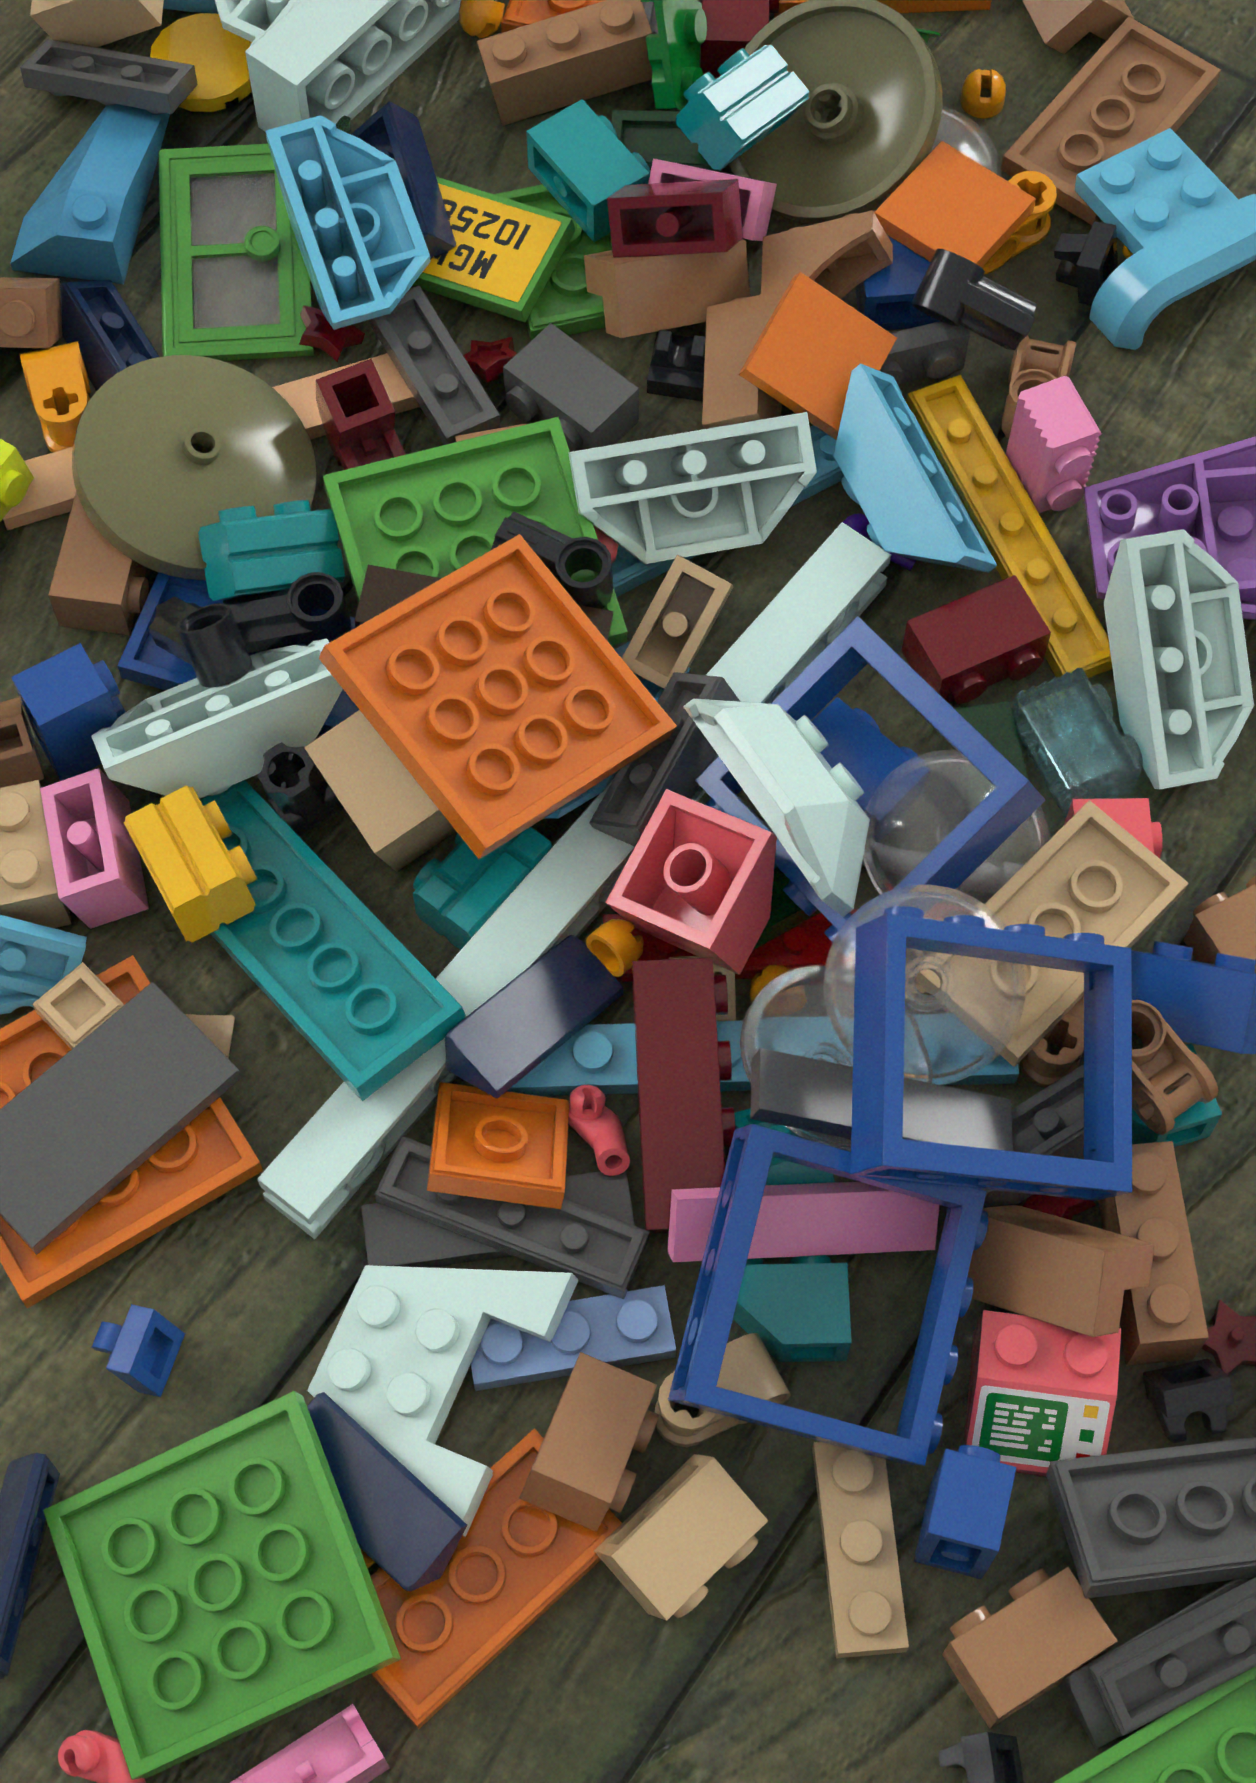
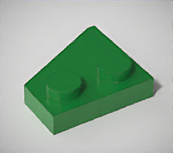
(675, 50)

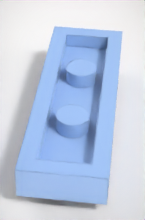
(600, 1326)

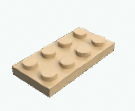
(1079, 882)

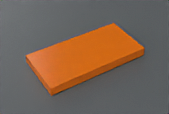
(491, 1591)

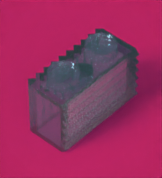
(1075, 740)

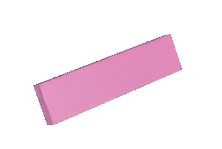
(810, 1221)

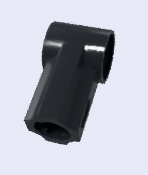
(961, 295)
(564, 558)
(282, 616)
(203, 638)
(297, 788)

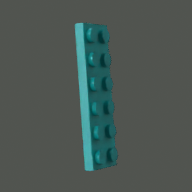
(328, 955)

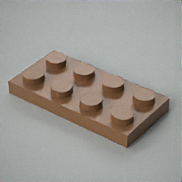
(1117, 100)

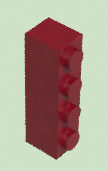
(680, 1080)

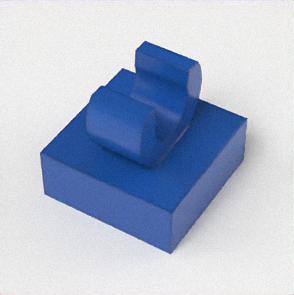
(140, 1349)

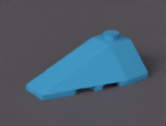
(96, 200)

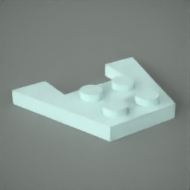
(409, 1349)

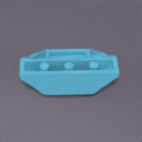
(348, 219)
(900, 479)

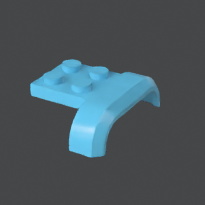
(1175, 224)

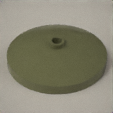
(866, 113)
(178, 445)

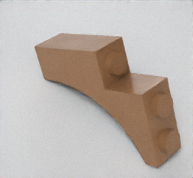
(832, 254)

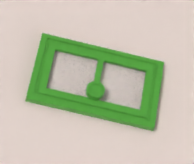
(228, 257)

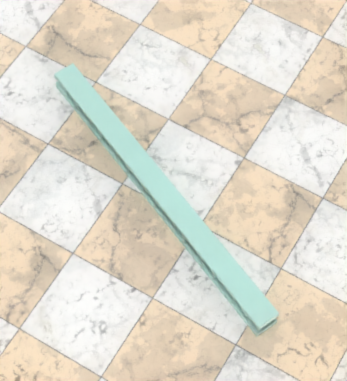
(560, 896)

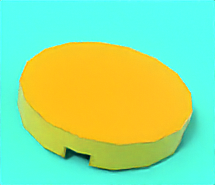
(216, 56)

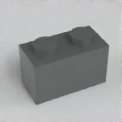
(566, 381)

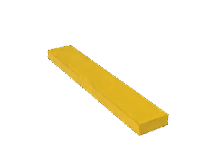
(1010, 524)

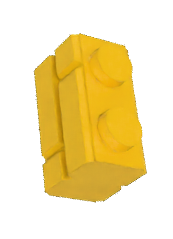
(191, 863)

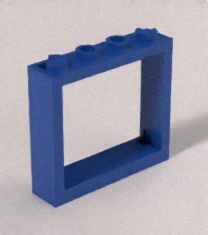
(964, 846)
(879, 1059)
(722, 1277)

